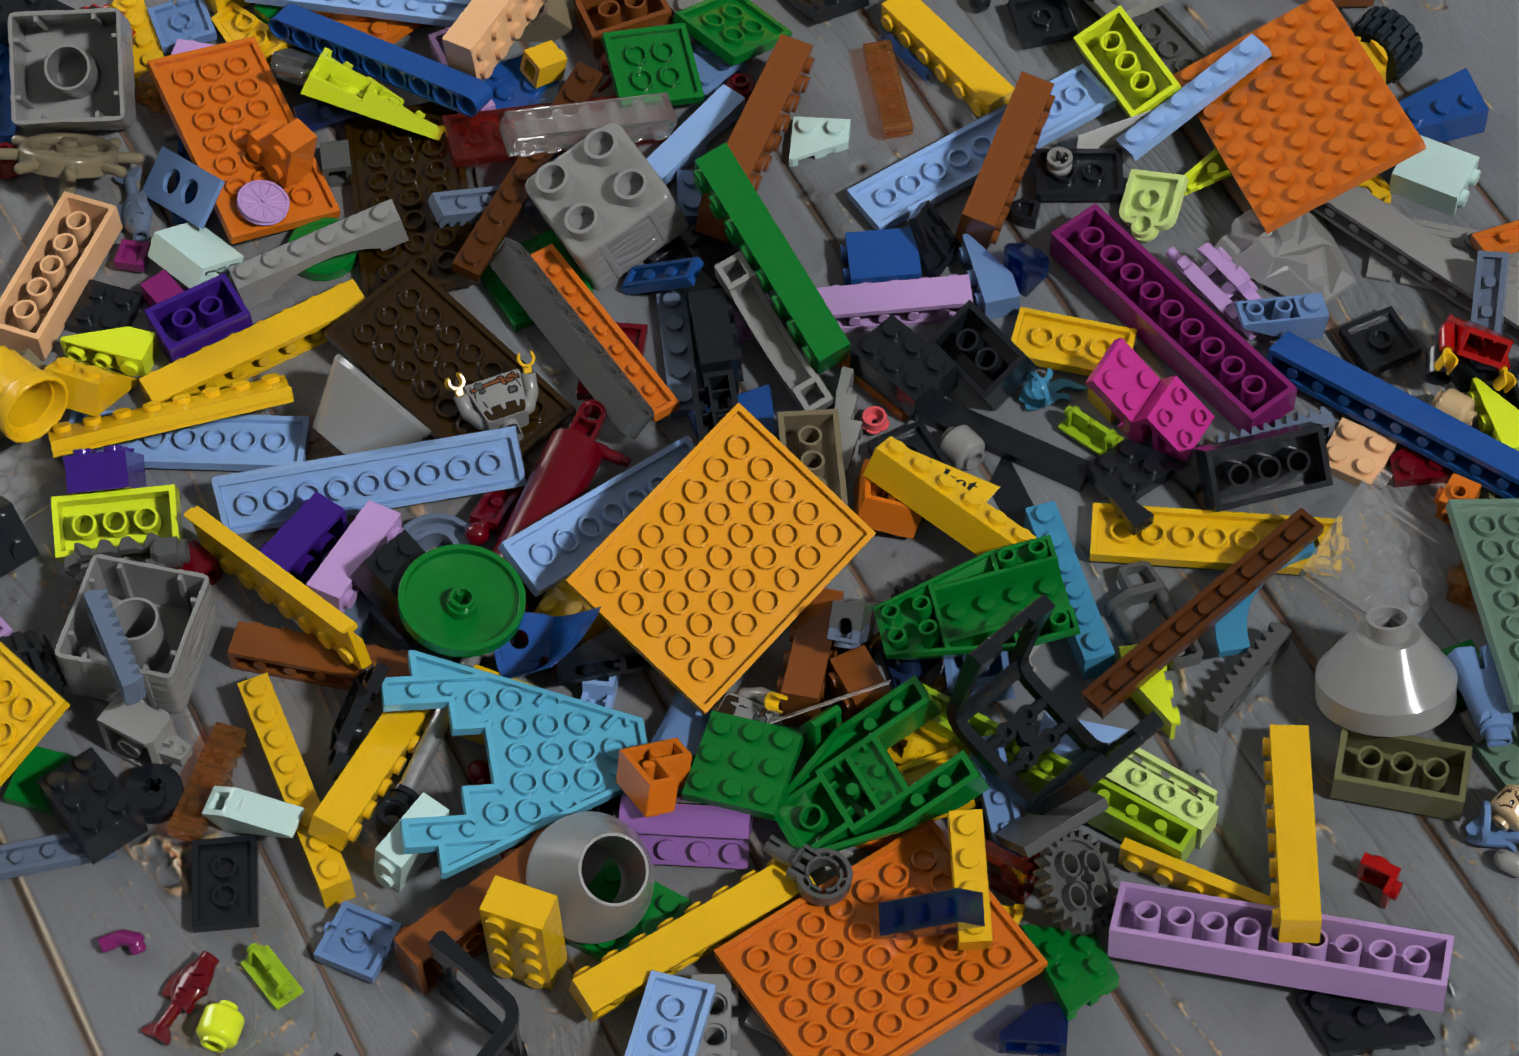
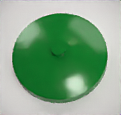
(461, 600)

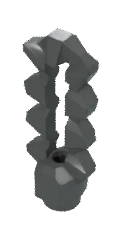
(164, 552)

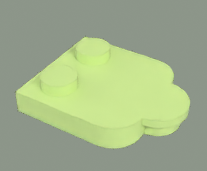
(1151, 202)

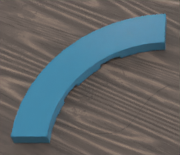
(1231, 630)

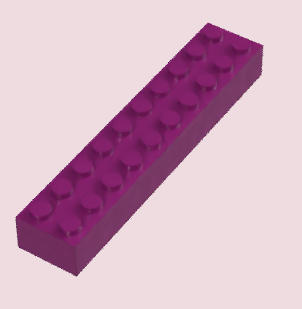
(1172, 320)

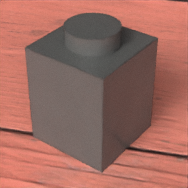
(336, 162)

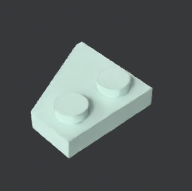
(818, 137)

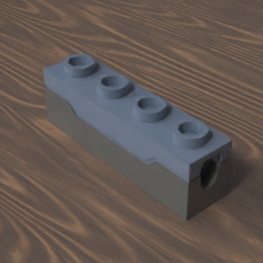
(851, 622)

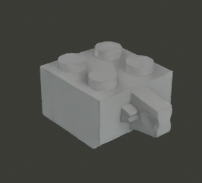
(142, 734)

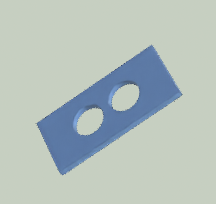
(208, 187)

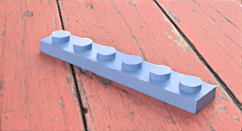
(1193, 97)

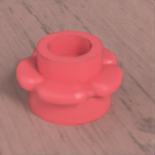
(876, 414)

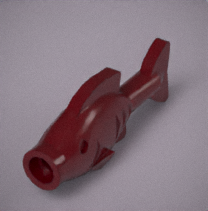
(184, 991)

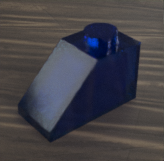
(1027, 266)
(1037, 1031)

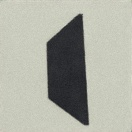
(1011, 495)

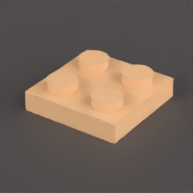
(1358, 452)

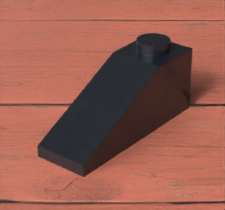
(600, 658)

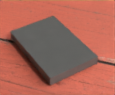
(1036, 832)

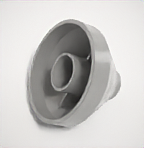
(1386, 677)

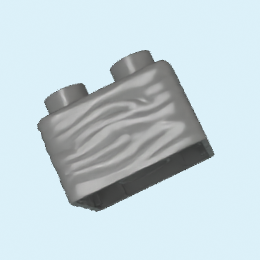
(71, 70)
(606, 204)
(166, 621)

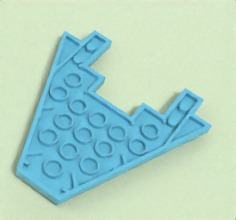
(542, 751)

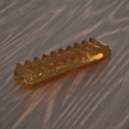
(887, 89)
(212, 769)

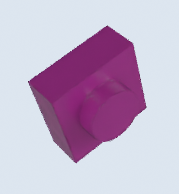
(132, 255)

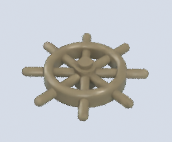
(69, 157)

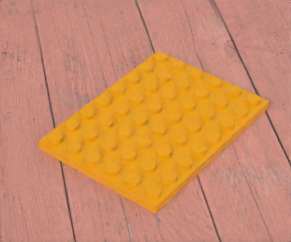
(720, 558)

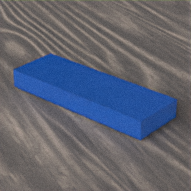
(662, 276)

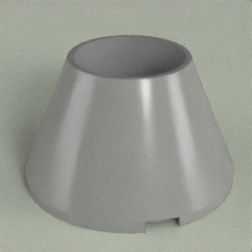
(360, 415)
(557, 866)

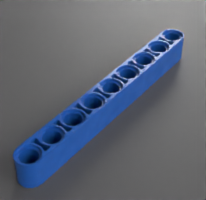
(382, 60)

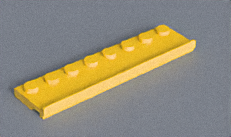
(170, 415)
(280, 588)

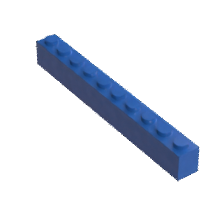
(1397, 415)

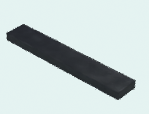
(1012, 443)

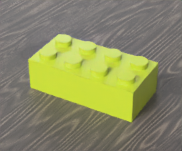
(1126, 63)
(115, 515)

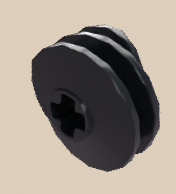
(156, 791)

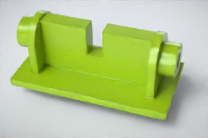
(1088, 431)
(271, 975)

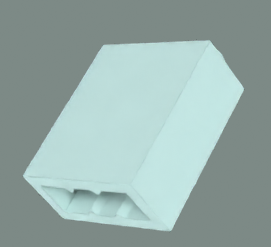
(1436, 177)
(192, 254)
(391, 865)

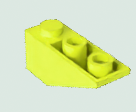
(117, 349)
(1495, 414)
(1156, 697)

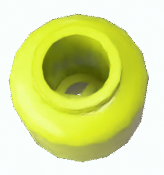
(220, 1026)

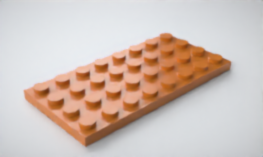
(215, 103)

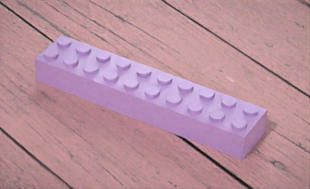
(1239, 942)

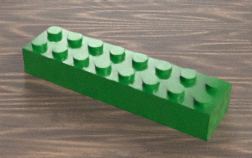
(771, 258)

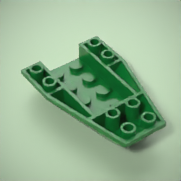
(974, 601)

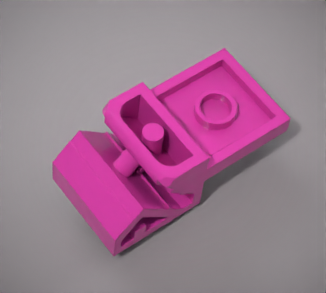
(1149, 403)

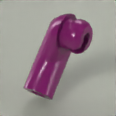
(123, 937)

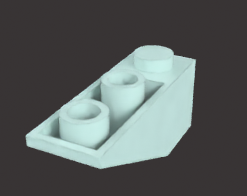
(251, 813)

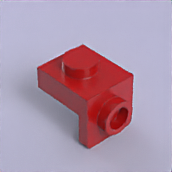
(1381, 874)

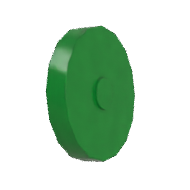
(332, 267)

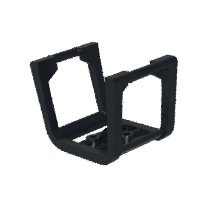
(1081, 774)
(505, 1033)

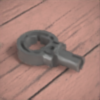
(803, 862)

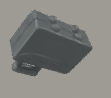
(293, 65)

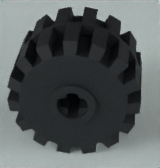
(38, 655)

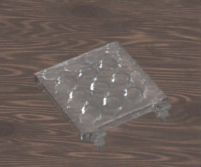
(1381, 555)

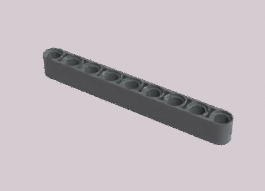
(571, 338)

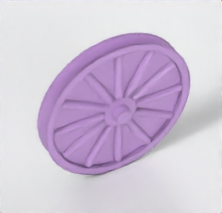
(263, 202)

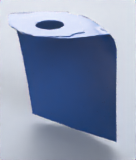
(547, 637)

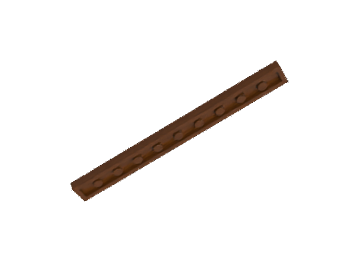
(512, 195)
(1201, 613)

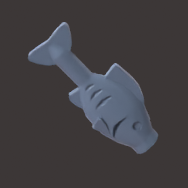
(136, 210)

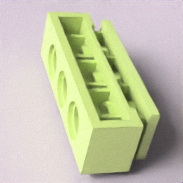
(1169, 794)

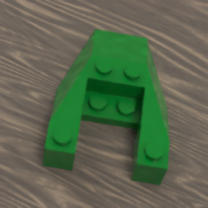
(856, 791)

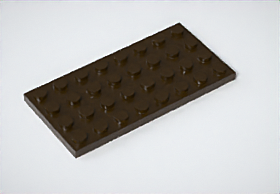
(407, 169)
(416, 337)

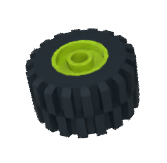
(1394, 35)

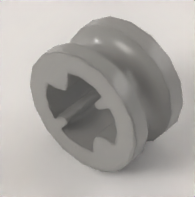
(1057, 168)

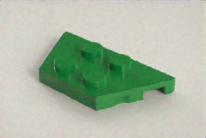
(1076, 967)

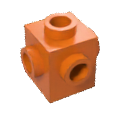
(1456, 488)

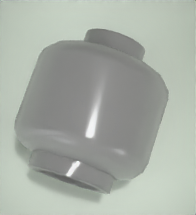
(962, 447)

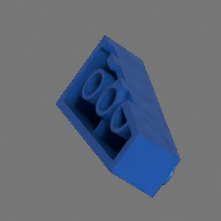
(1448, 108)

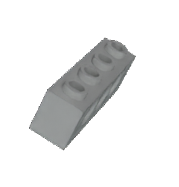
(722, 1025)

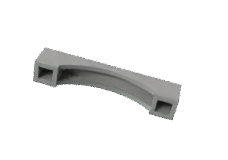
(266, 273)
(771, 336)

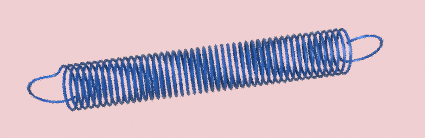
(903, 52)

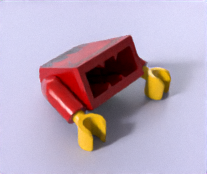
(1478, 344)

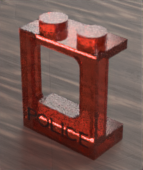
(1017, 873)

